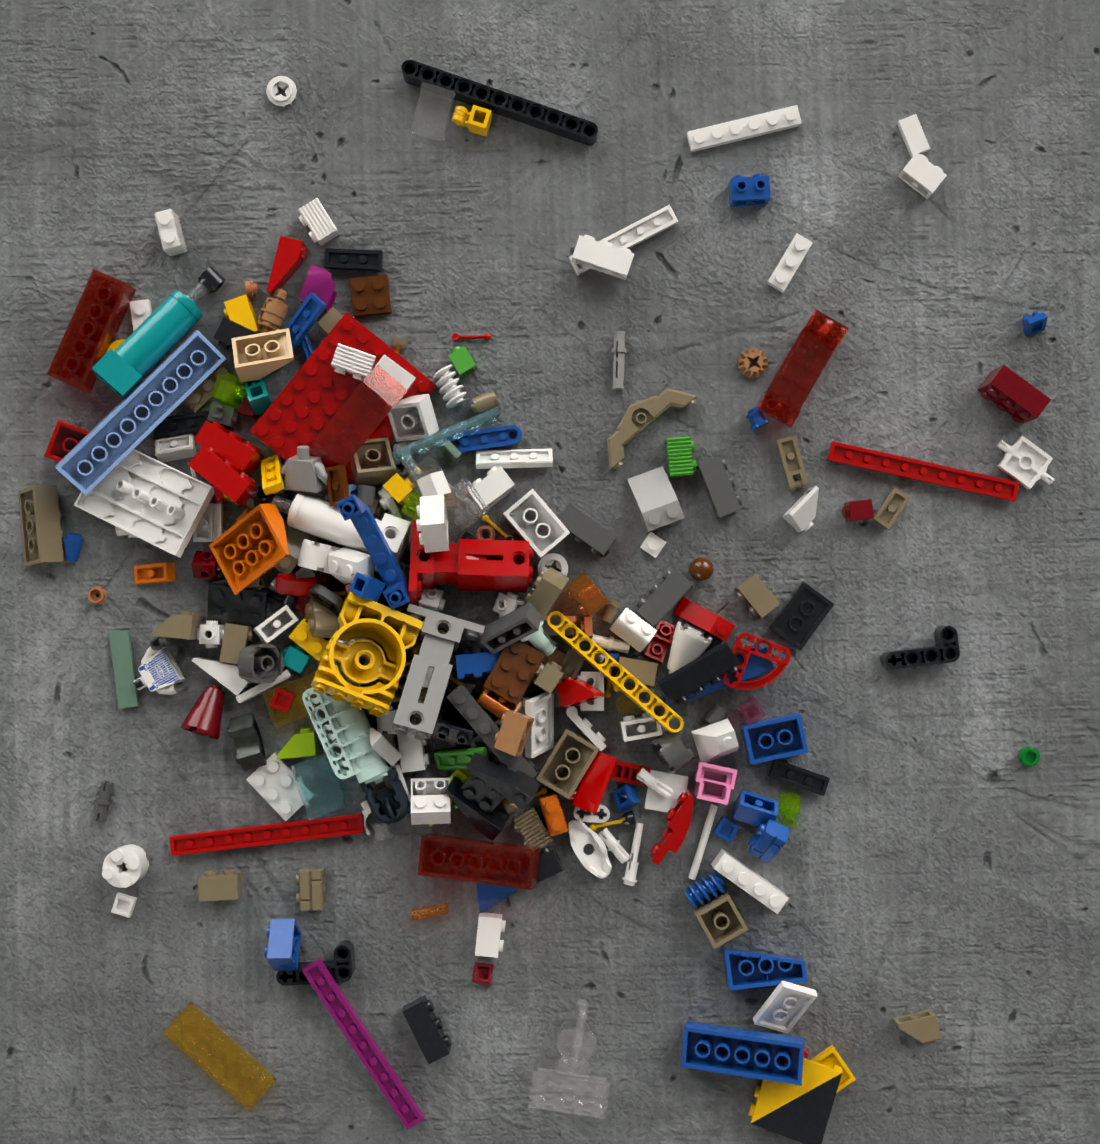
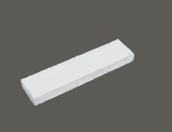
(514, 458)

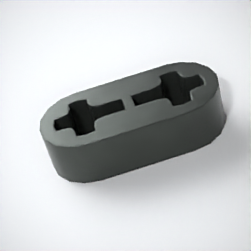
(326, 598)

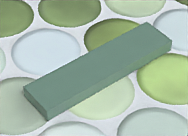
(124, 669)

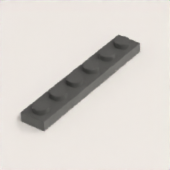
(486, 729)

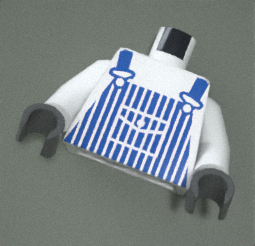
(160, 671)

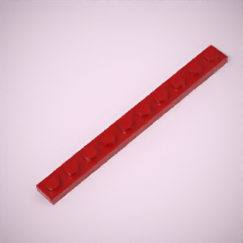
(923, 471)
(266, 834)

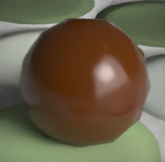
(701, 569)

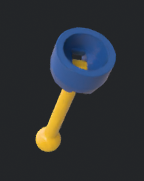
(607, 694)

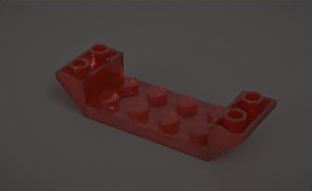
(802, 368)
(357, 418)

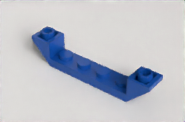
(378, 549)

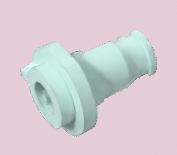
(541, 640)

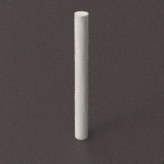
(703, 841)

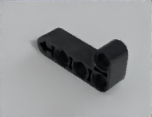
(920, 653)
(332, 965)

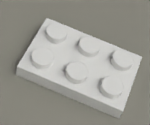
(542, 730)
(277, 786)
(785, 1007)

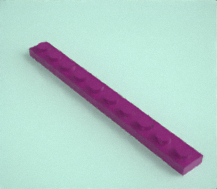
(363, 1043)

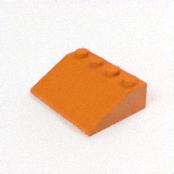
(251, 546)

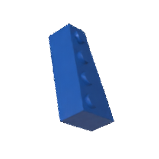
(476, 663)
(757, 969)

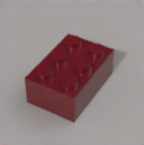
(1013, 395)

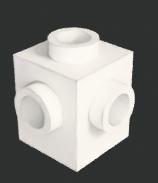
(432, 600)
(507, 603)
(203, 634)

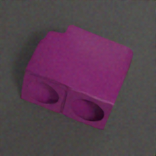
(320, 283)

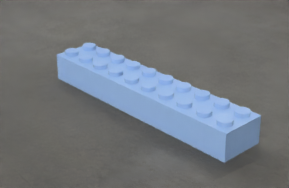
(140, 412)

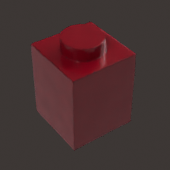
(858, 510)

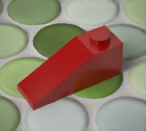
(286, 262)
(704, 619)

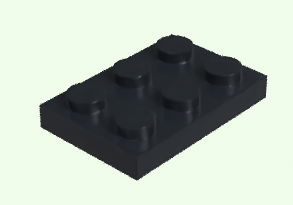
(245, 608)
(801, 615)

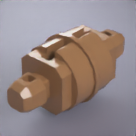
(273, 312)

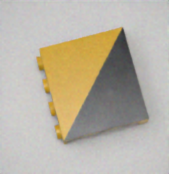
(796, 1109)

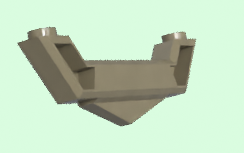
(639, 417)

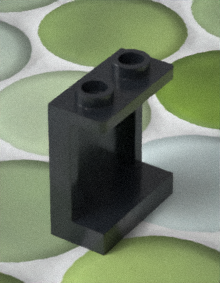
(452, 725)

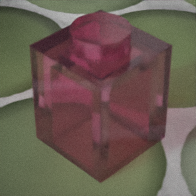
(750, 710)

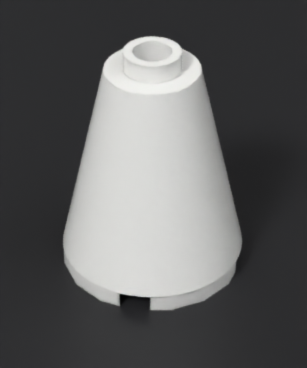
(686, 646)

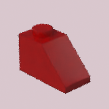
(576, 691)

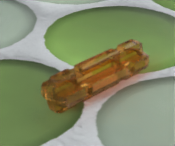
(429, 911)

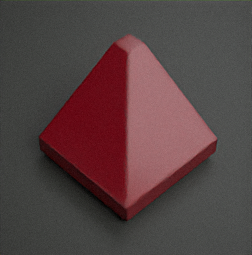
(482, 974)

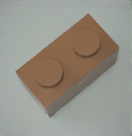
(513, 732)

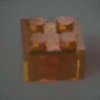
(586, 594)

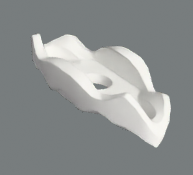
(598, 861)

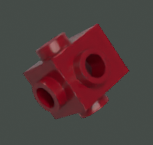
(205, 565)

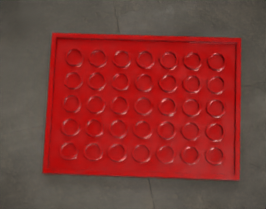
(319, 393)

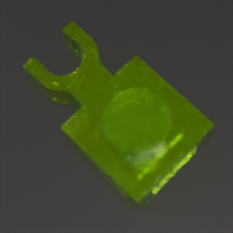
(789, 804)

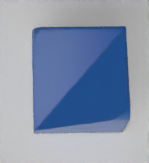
(626, 797)

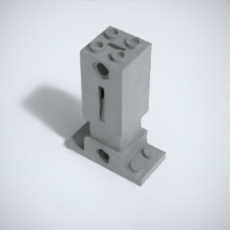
(430, 670)

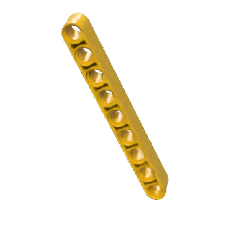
(618, 681)

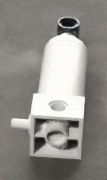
(321, 520)

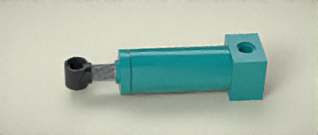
(168, 323)

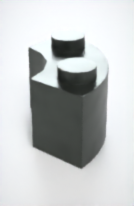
(247, 741)

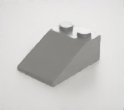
(655, 499)

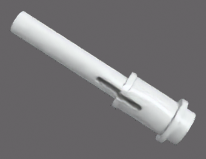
(632, 864)

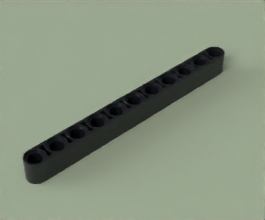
(506, 109)

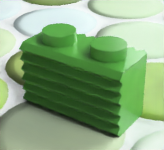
(680, 457)

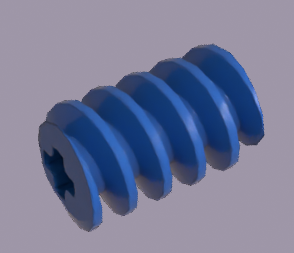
(705, 889)

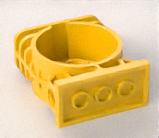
(380, 627)

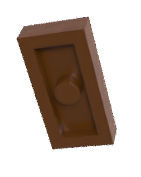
(337, 484)

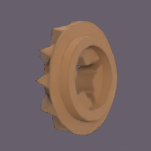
(753, 372)

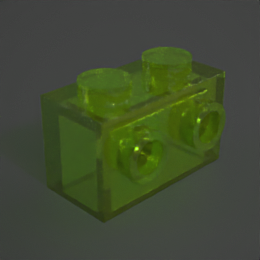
(229, 390)

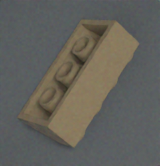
(41, 525)

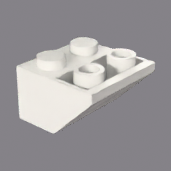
(430, 801)

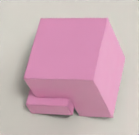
(714, 782)

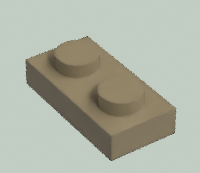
(891, 508)

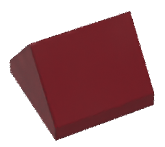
(246, 409)

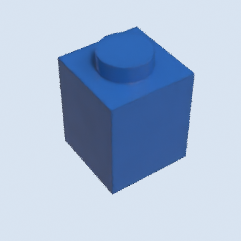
(367, 587)

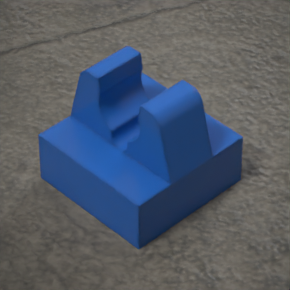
(1035, 323)

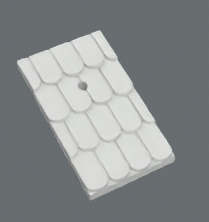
(149, 501)

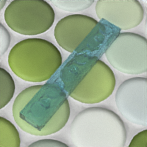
(439, 438)

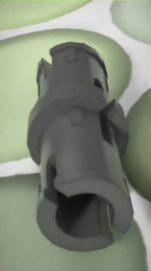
(103, 801)

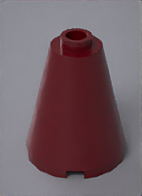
(206, 713)

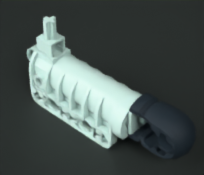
(353, 738)

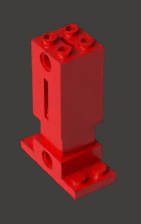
(470, 566)

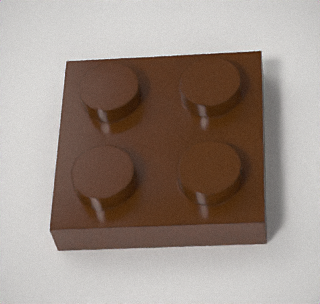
(370, 295)

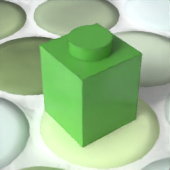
(462, 361)

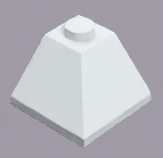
(803, 511)
(715, 740)

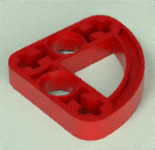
(746, 651)

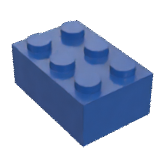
(774, 738)

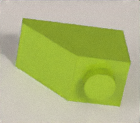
(301, 745)

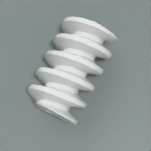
(449, 387)

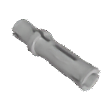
(618, 360)

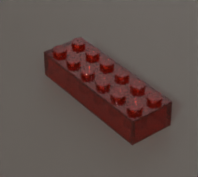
(91, 330)
(479, 861)

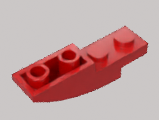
(679, 822)

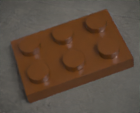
(513, 671)

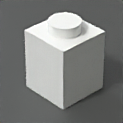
(434, 484)

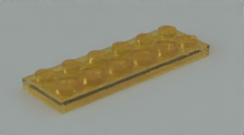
(220, 1056)

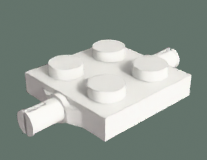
(1025, 462)

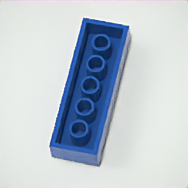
(743, 1052)

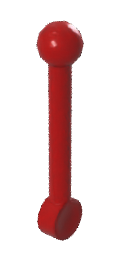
(456, 337)

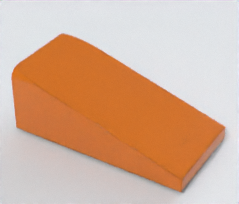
(155, 573)

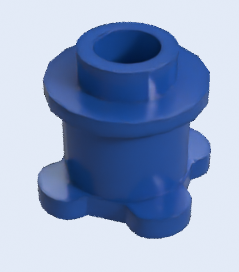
(757, 419)

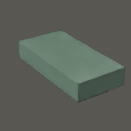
(451, 454)

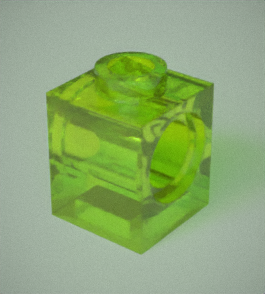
(410, 505)

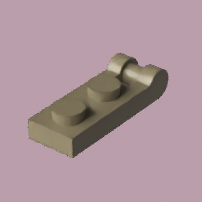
(792, 463)

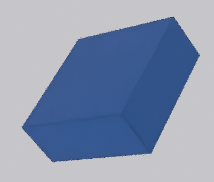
(726, 829)

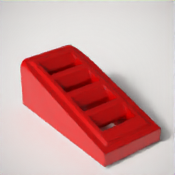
(621, 778)

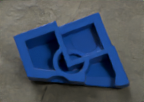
(491, 895)

